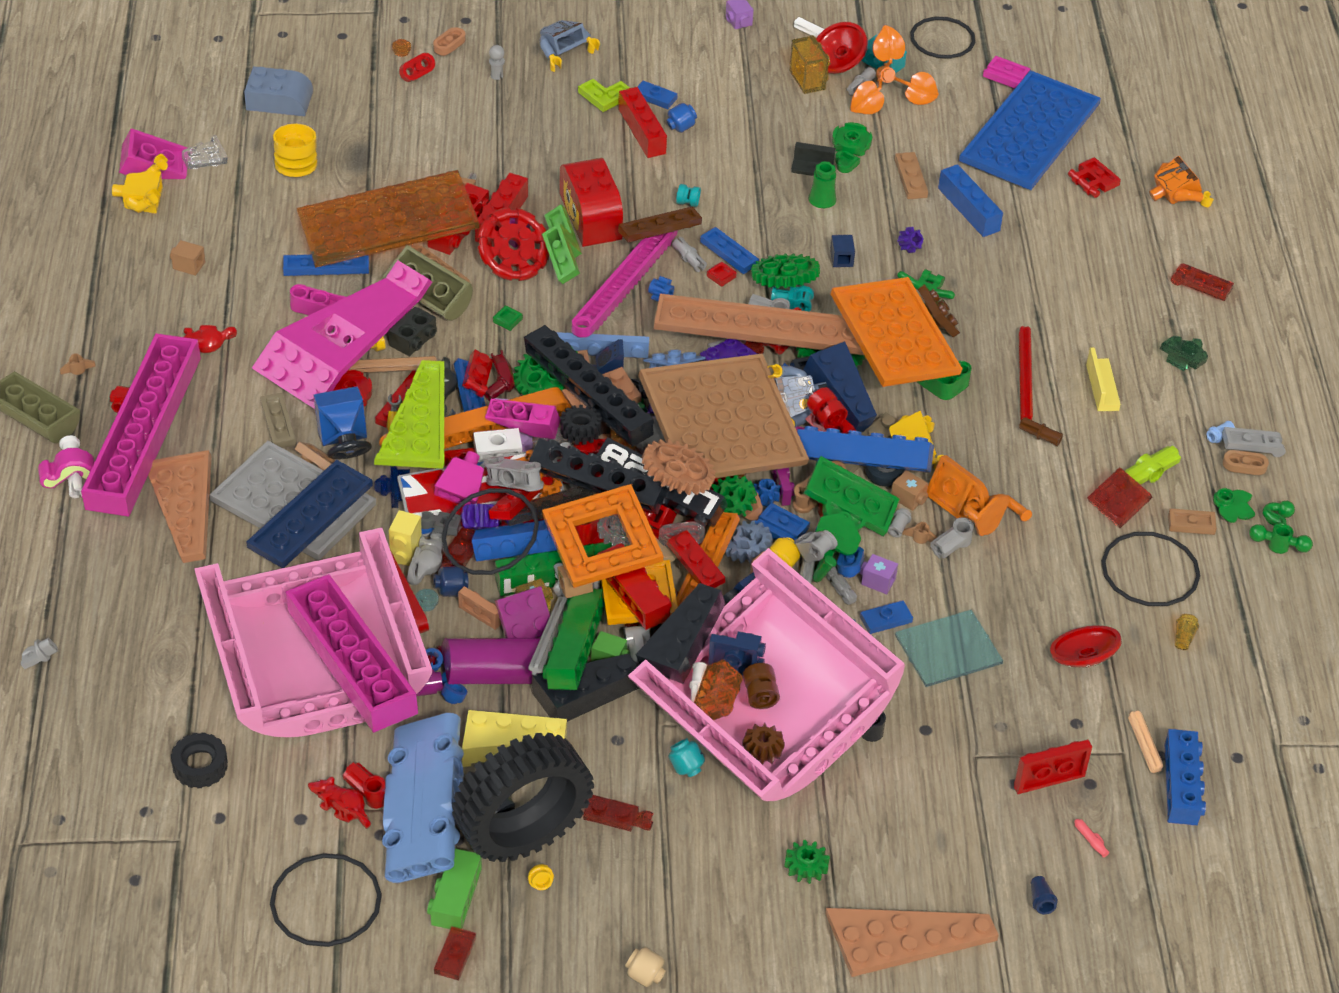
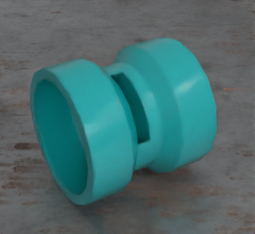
(688, 195)

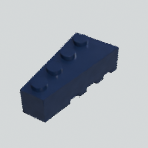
(840, 373)

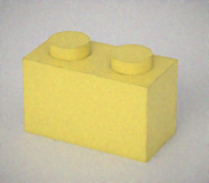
(405, 536)

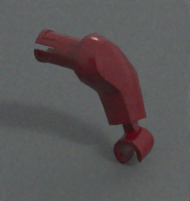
(504, 379)

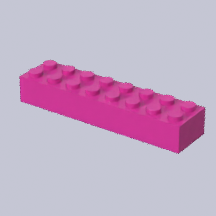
(352, 653)

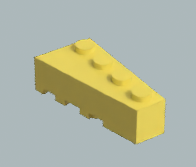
(490, 730)

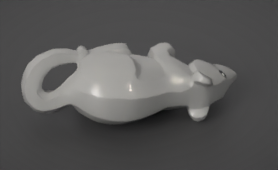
(426, 558)

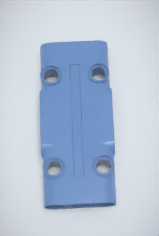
(420, 797)

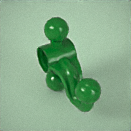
(1282, 534)

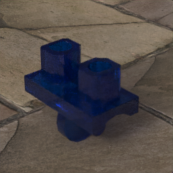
(386, 485)

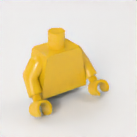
(143, 189)
(915, 426)

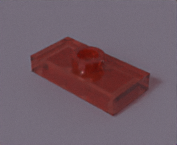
(455, 953)

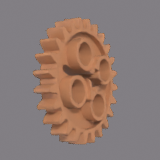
(678, 467)

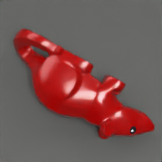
(209, 337)
(346, 802)

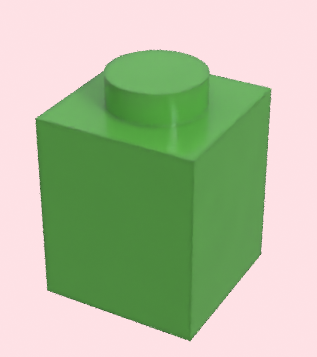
(608, 646)

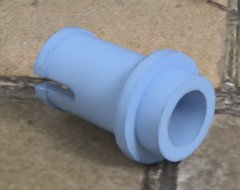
(1214, 433)

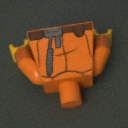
(1179, 184)

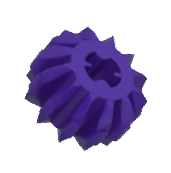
(477, 516)

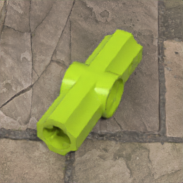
(1152, 467)

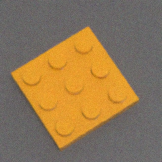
(616, 609)

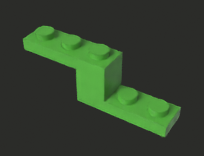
(562, 244)

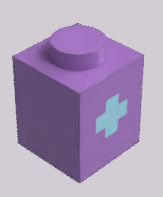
(879, 573)

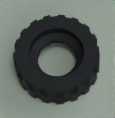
(199, 776)

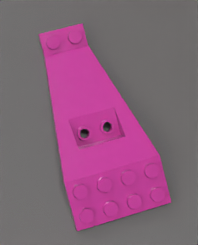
(312, 359)

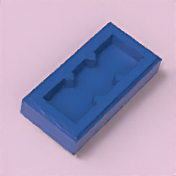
(657, 95)
(886, 617)

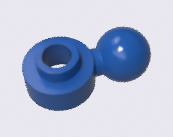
(453, 692)

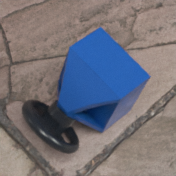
(342, 421)

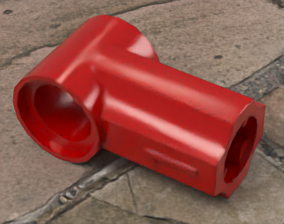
(369, 785)

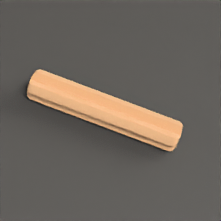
(1145, 741)

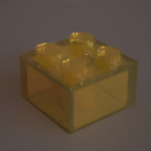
(809, 64)

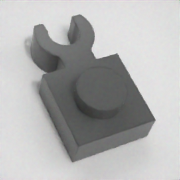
(437, 522)

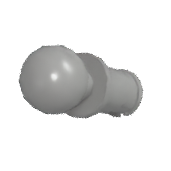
(496, 61)

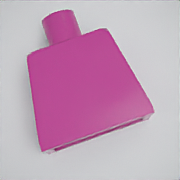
(461, 479)

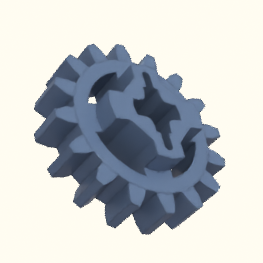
(749, 541)

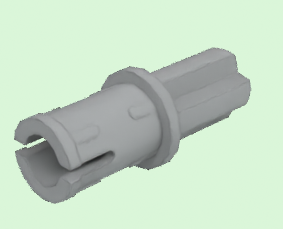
(867, 75)

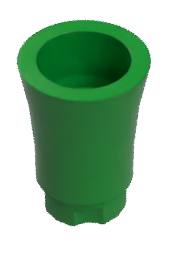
(823, 186)

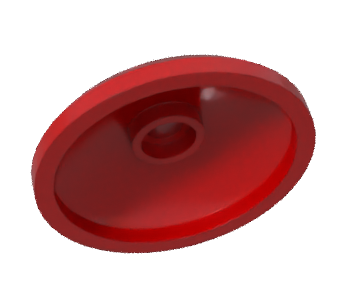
(845, 45)
(1086, 646)

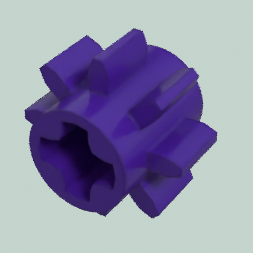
(910, 239)

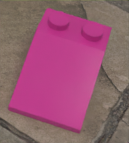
(141, 149)

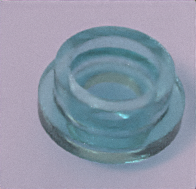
(427, 599)

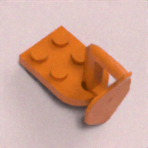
(968, 497)

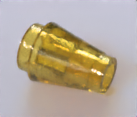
(1186, 629)

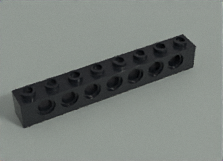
(589, 385)

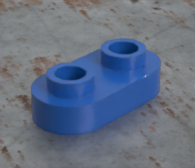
(850, 565)

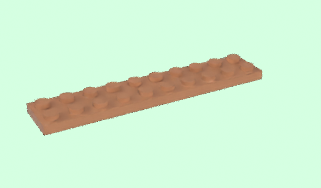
(753, 323)

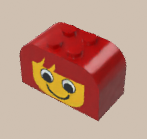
(591, 201)

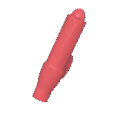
(1093, 838)

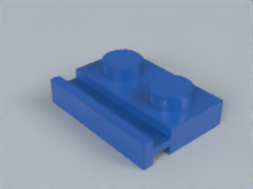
(783, 523)

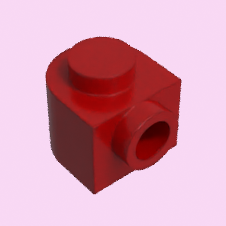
(117, 397)

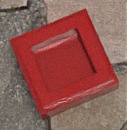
(721, 274)

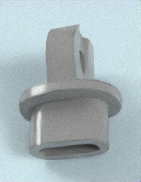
(39, 652)

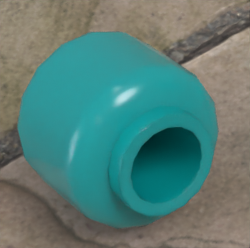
(686, 758)

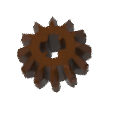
(764, 743)

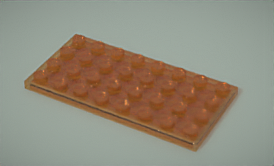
(387, 218)

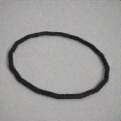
(490, 490)
(1184, 597)
(335, 942)

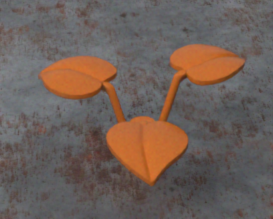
(889, 46)

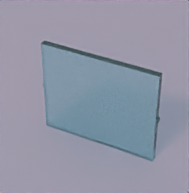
(948, 648)

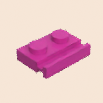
(1005, 72)

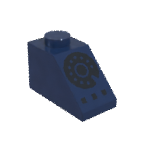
(610, 358)

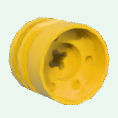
(295, 150)

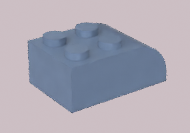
(278, 91)

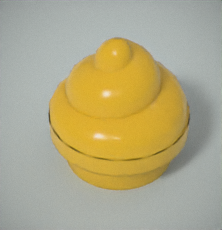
(540, 877)

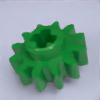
(807, 861)

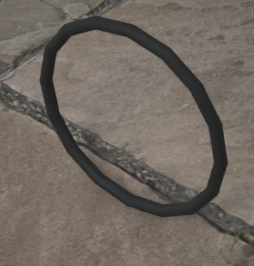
(940, 55)

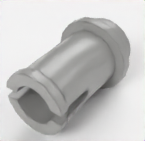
(901, 518)

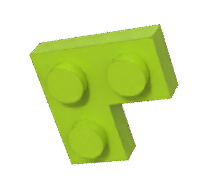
(600, 96)

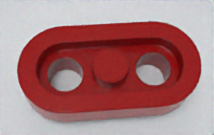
(415, 67)

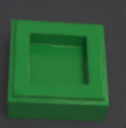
(507, 318)

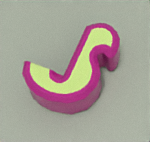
(64, 465)

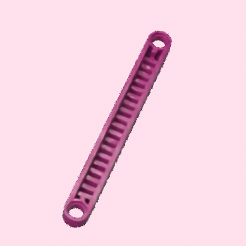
(620, 283)

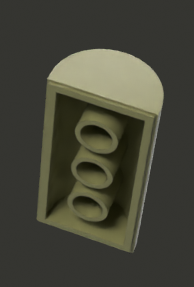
(447, 294)
(37, 408)

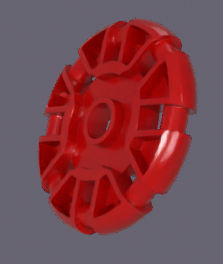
(518, 233)

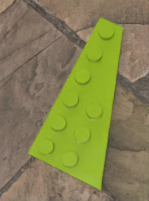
(418, 426)

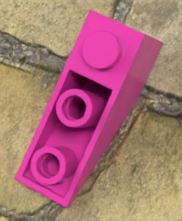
(530, 418)

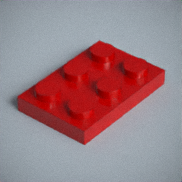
(1052, 766)

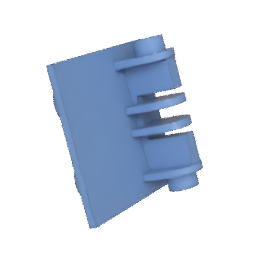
(672, 358)

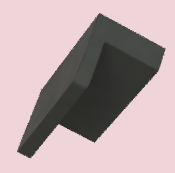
(809, 155)

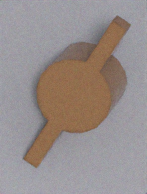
(77, 365)
(920, 533)

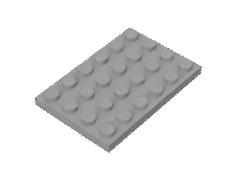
(270, 482)

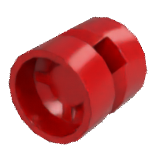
(827, 408)

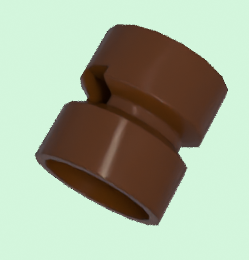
(761, 686)

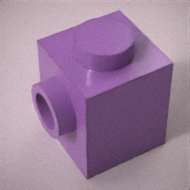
(739, 13)

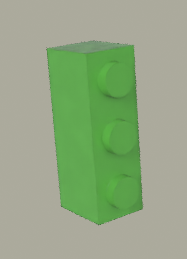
(455, 891)

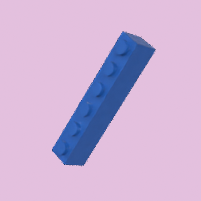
(868, 450)

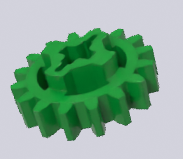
(738, 494)

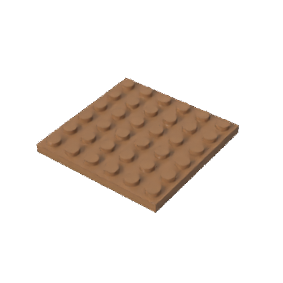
(725, 413)

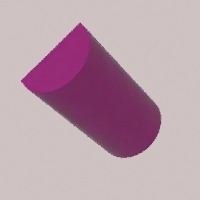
(488, 660)

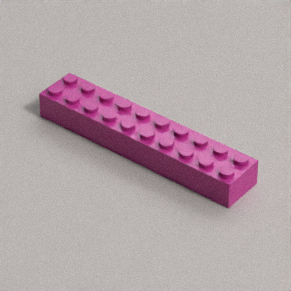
(141, 425)

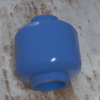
(681, 117)

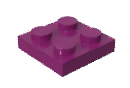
(523, 613)

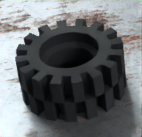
(581, 433)

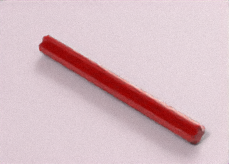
(1025, 366)

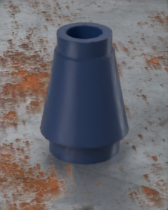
(1042, 896)

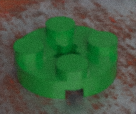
(842, 138)

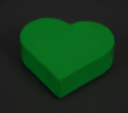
(846, 161)

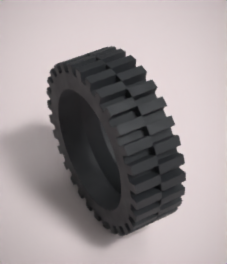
(538, 820)

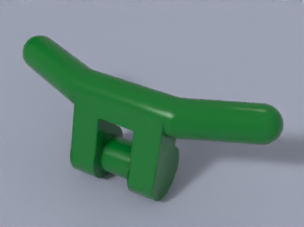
(928, 276)

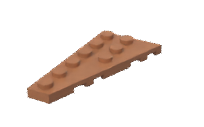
(183, 495)
(892, 937)

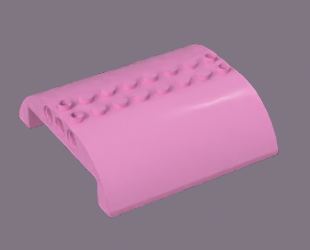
(272, 667)
(827, 675)

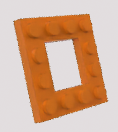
(584, 569)

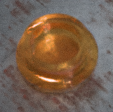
(401, 47)

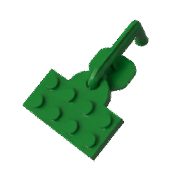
(847, 507)

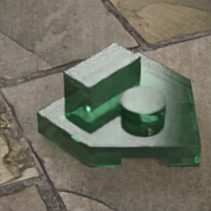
(1184, 352)

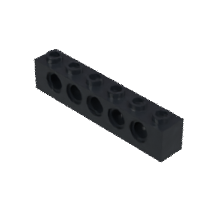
(546, 451)

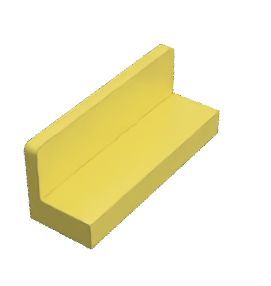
(1102, 382)

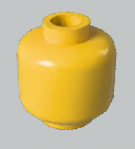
(786, 550)

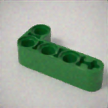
(950, 386)

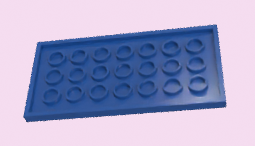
(1030, 130)

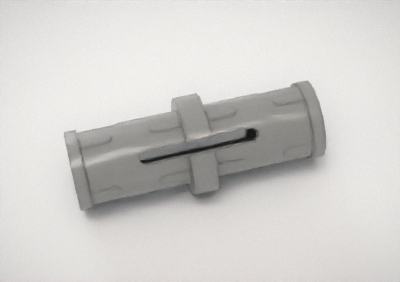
(689, 254)

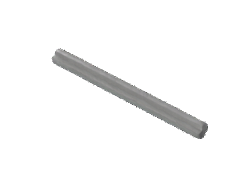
(546, 642)

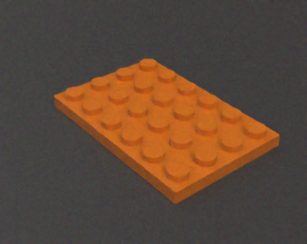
(895, 331)

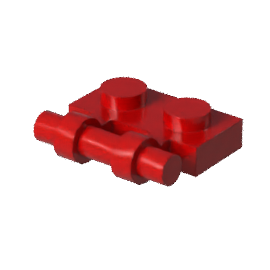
(1098, 175)

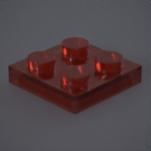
(1119, 497)

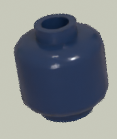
(450, 581)

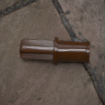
(1041, 431)

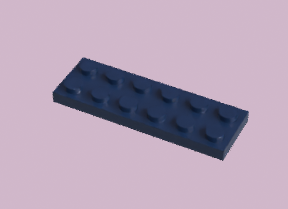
(309, 514)

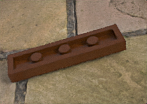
(660, 224)

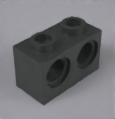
(412, 331)

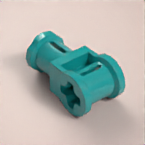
(795, 296)

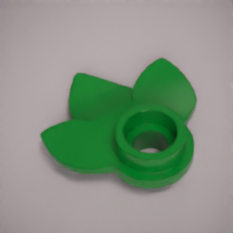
(1233, 504)

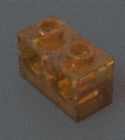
(718, 689)

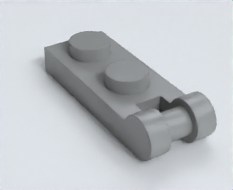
(1253, 441)

